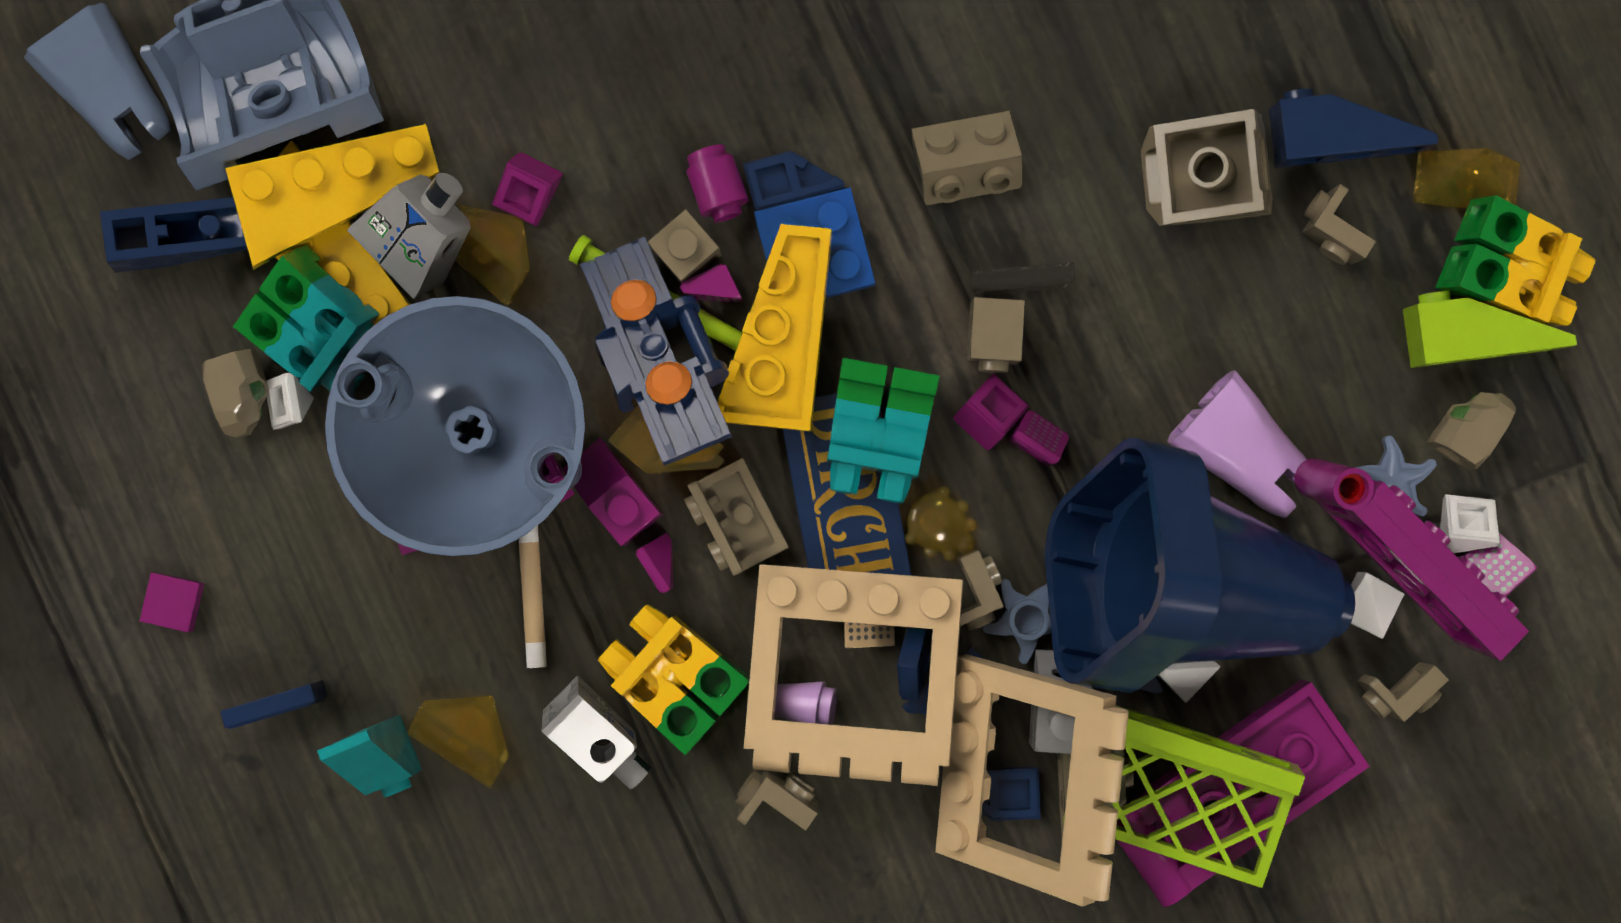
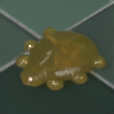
(940, 525)

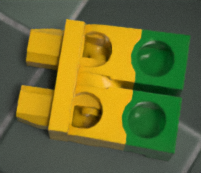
(1515, 262)
(656, 677)

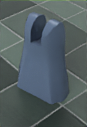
(99, 77)

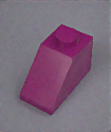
(614, 494)

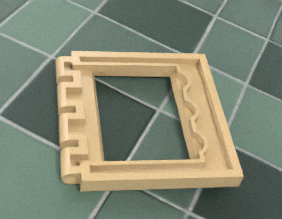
(864, 600)
(1092, 781)

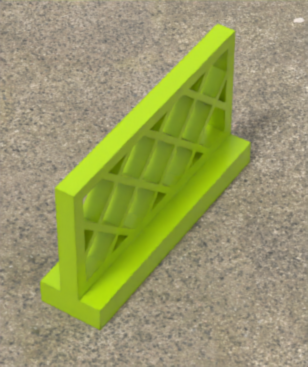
(1208, 757)

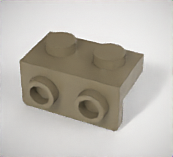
(968, 158)
(736, 517)
(787, 794)

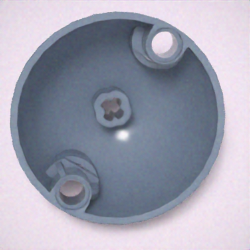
(411, 461)

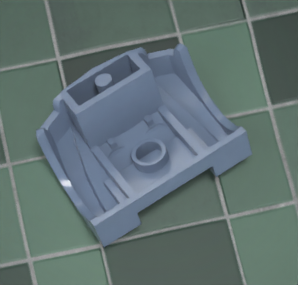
(257, 77)

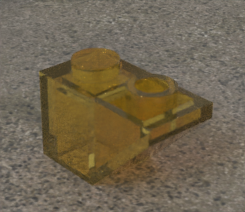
(637, 444)

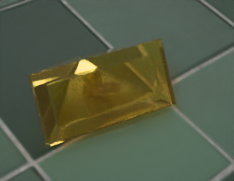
(1463, 175)
(495, 251)
(463, 733)

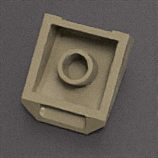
(1207, 169)

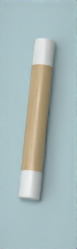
(532, 600)

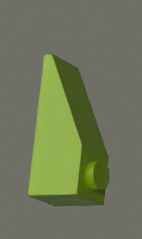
(1471, 330)

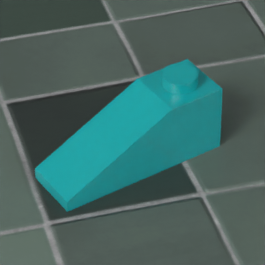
(375, 758)

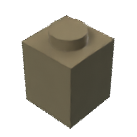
(684, 247)
(995, 333)

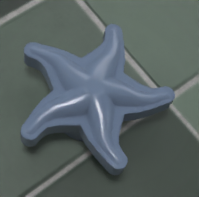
(1394, 471)
(1024, 618)

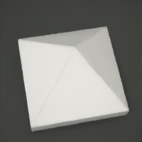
(287, 401)

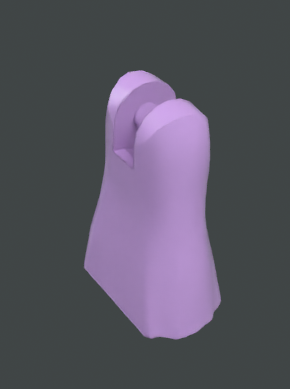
(1241, 443)

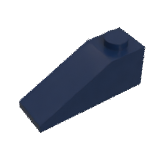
(1333, 129)
(170, 234)

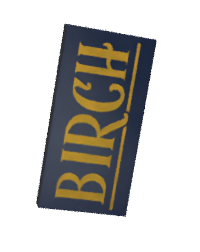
(839, 527)

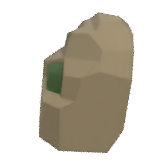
(236, 390)
(1473, 429)

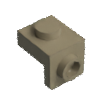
(1337, 238)
(982, 578)
(1413, 693)

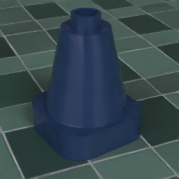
(1167, 575)

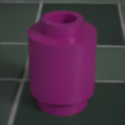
(716, 183)

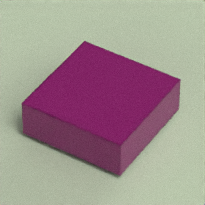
(172, 602)

